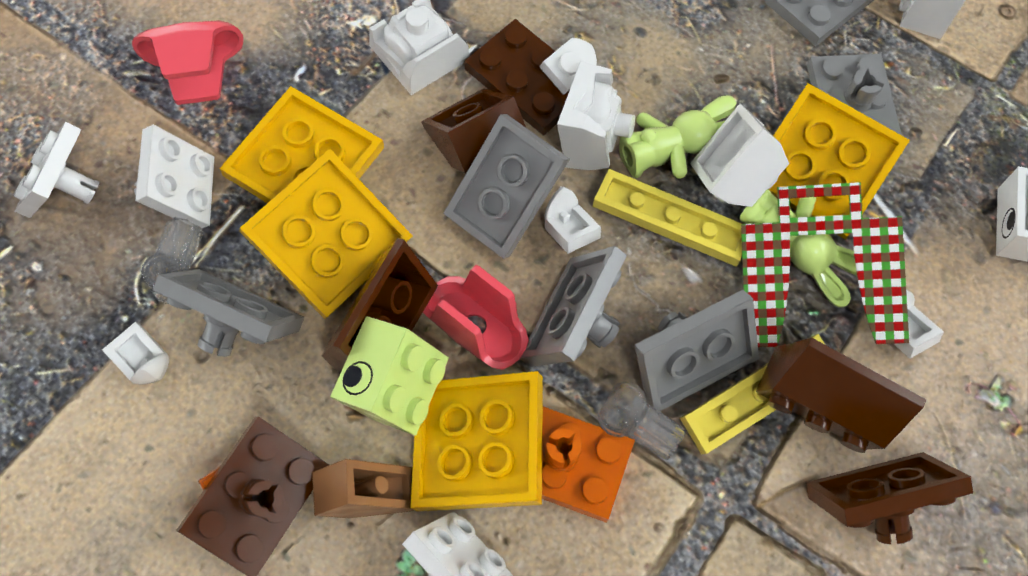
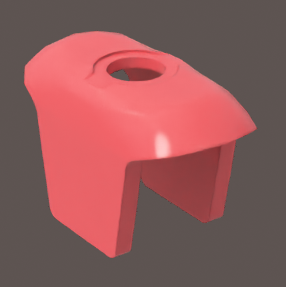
(190, 56)
(483, 297)

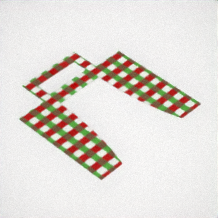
(876, 252)

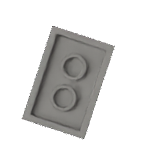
(817, 18)
(857, 82)
(505, 185)
(226, 310)
(577, 310)
(697, 350)

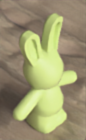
(663, 143)
(808, 252)

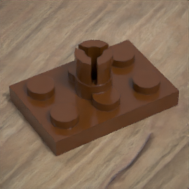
(889, 493)
(252, 498)

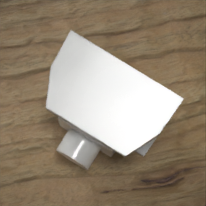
(417, 46)
(592, 119)
(740, 160)

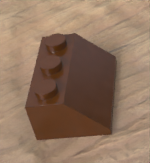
(393, 293)
(837, 395)

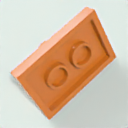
(581, 464)

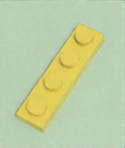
(670, 217)
(728, 412)

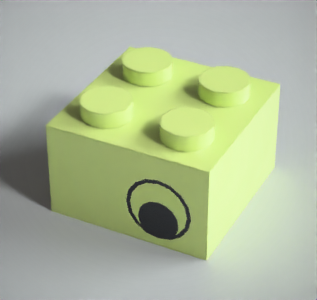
(390, 375)

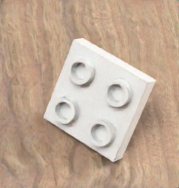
(50, 172)
(174, 177)
(453, 549)

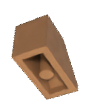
(361, 489)

